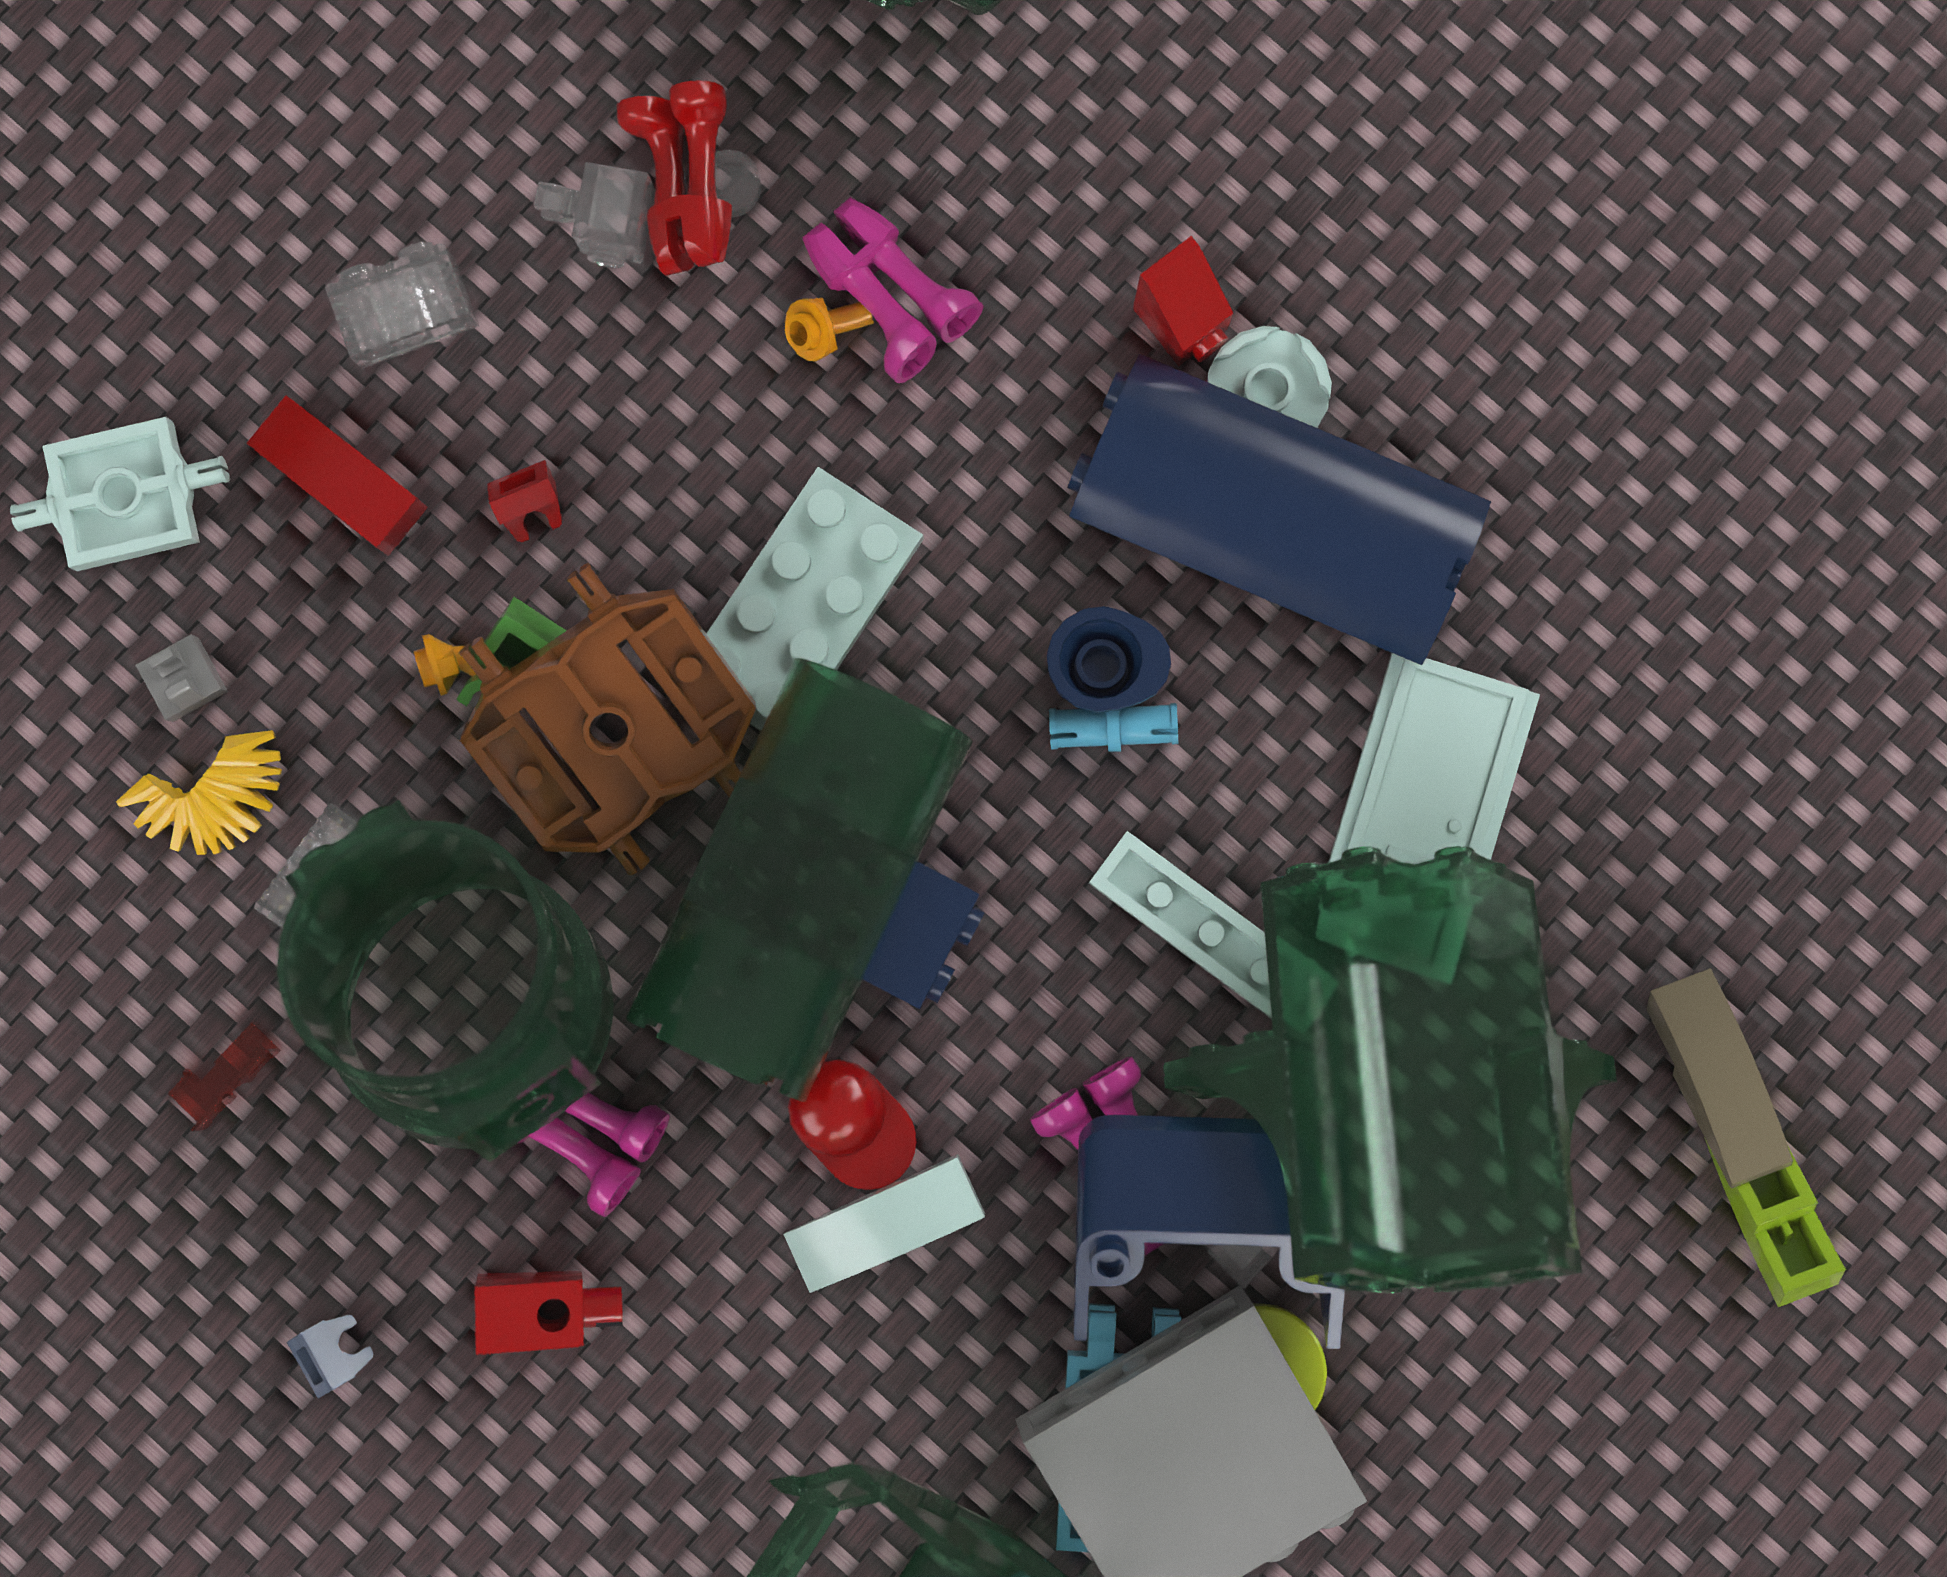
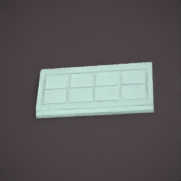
(1435, 762)

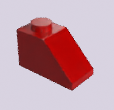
(1184, 304)

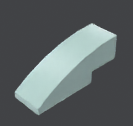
(885, 1224)

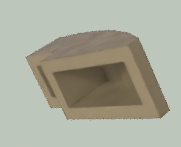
(1719, 1077)

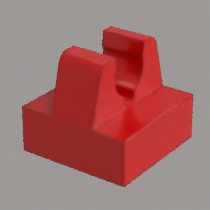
(523, 493)

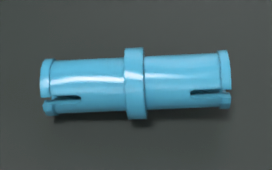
(1114, 728)

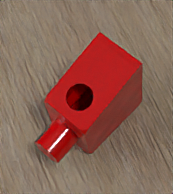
(510, 1318)

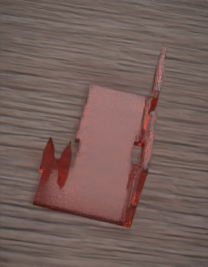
(234, 1067)

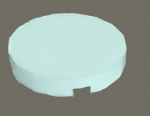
(1276, 372)

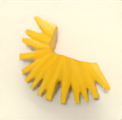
(215, 803)

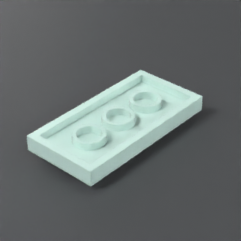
(811, 587)

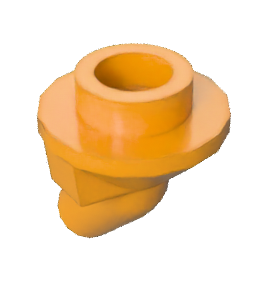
(813, 328)
(440, 663)

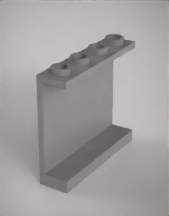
(1192, 1452)

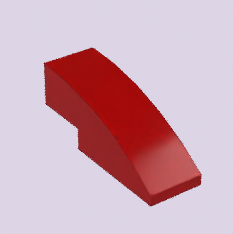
(337, 475)

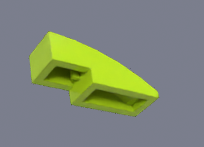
(1785, 1233)

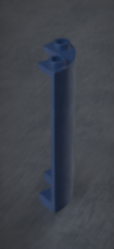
(1278, 508)

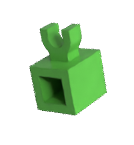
(513, 639)

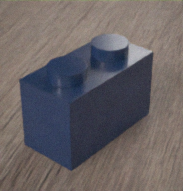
(921, 936)

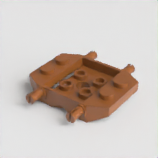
(590, 676)

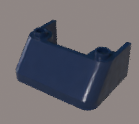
(1179, 1186)

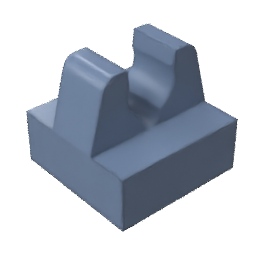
(322, 1358)

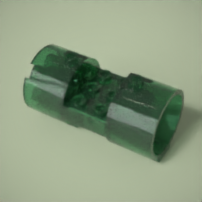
(800, 878)

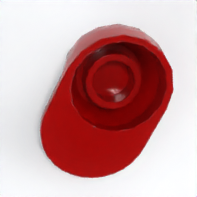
(854, 1126)

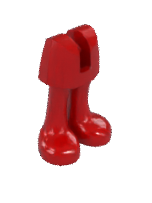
(683, 225)

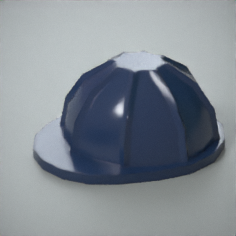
(1107, 660)

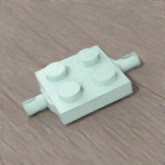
(120, 494)

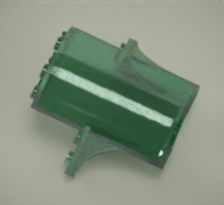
(1411, 1075)

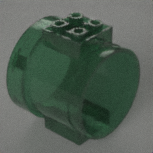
(356, 894)

